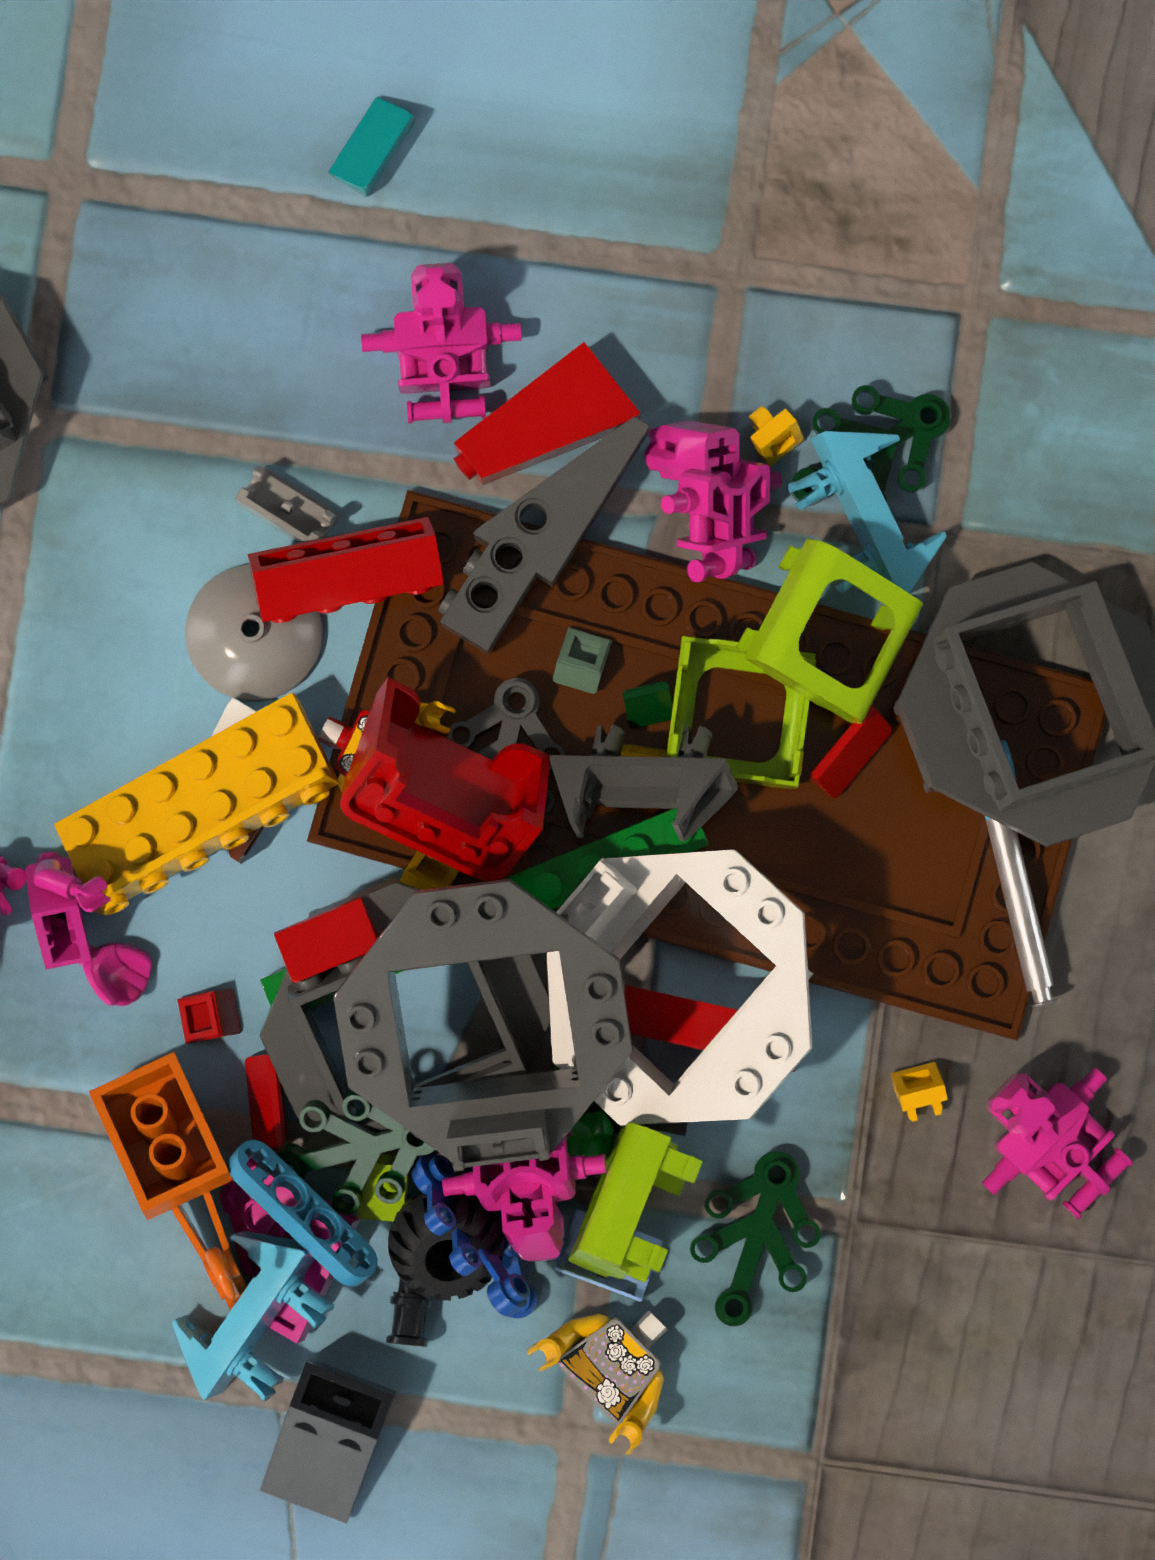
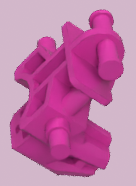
(441, 344)
(715, 491)
(1052, 1139)
(529, 1196)

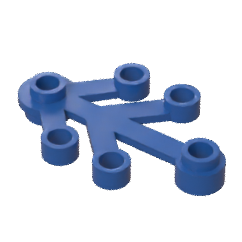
(507, 1292)

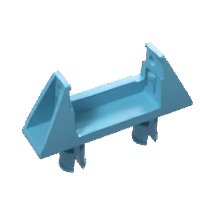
(865, 506)
(230, 1351)

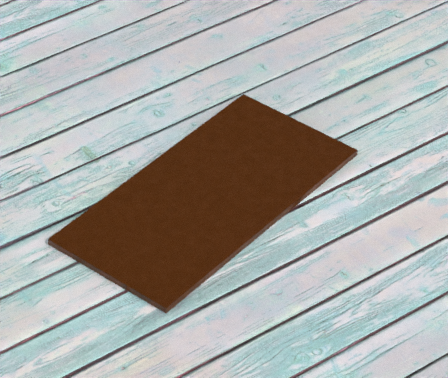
(888, 876)

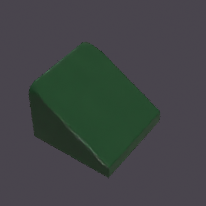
(647, 704)

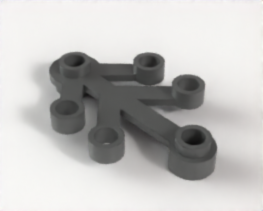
(511, 723)

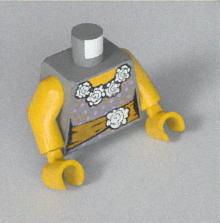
(611, 1367)

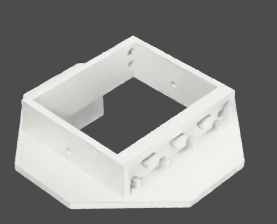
(762, 1037)

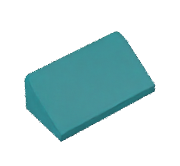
(372, 146)

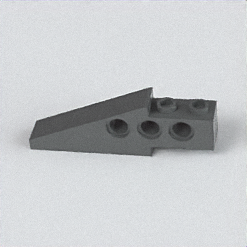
(571, 504)

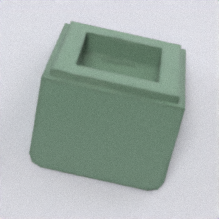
(581, 660)

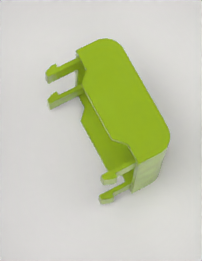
(777, 641)
(701, 655)
(635, 1164)

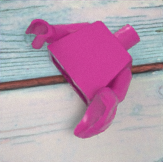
(57, 901)

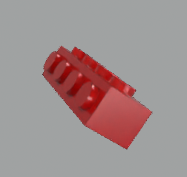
(346, 570)

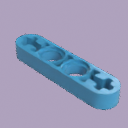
(297, 1218)

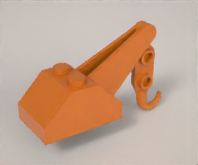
(169, 1155)

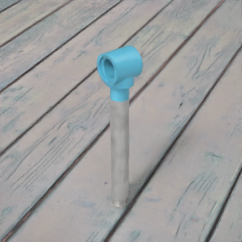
(1021, 907)

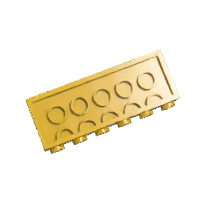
(199, 803)

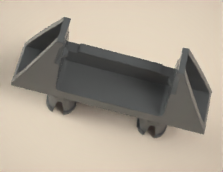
(685, 782)

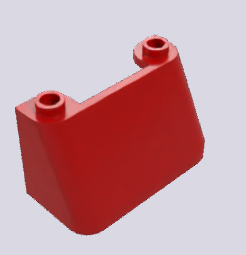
(441, 794)

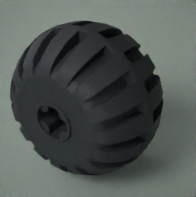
(423, 1257)

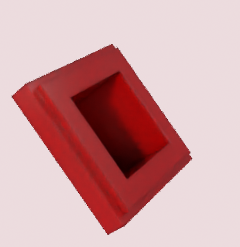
(209, 1016)

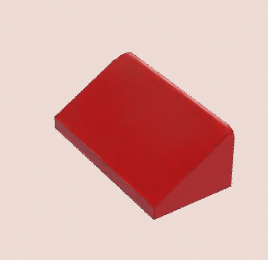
(851, 753)
(326, 939)
(266, 1102)

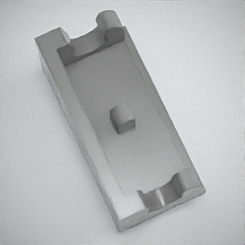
(286, 507)

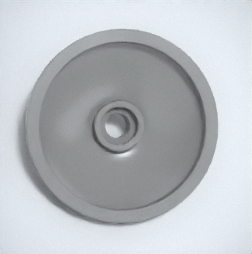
(243, 665)

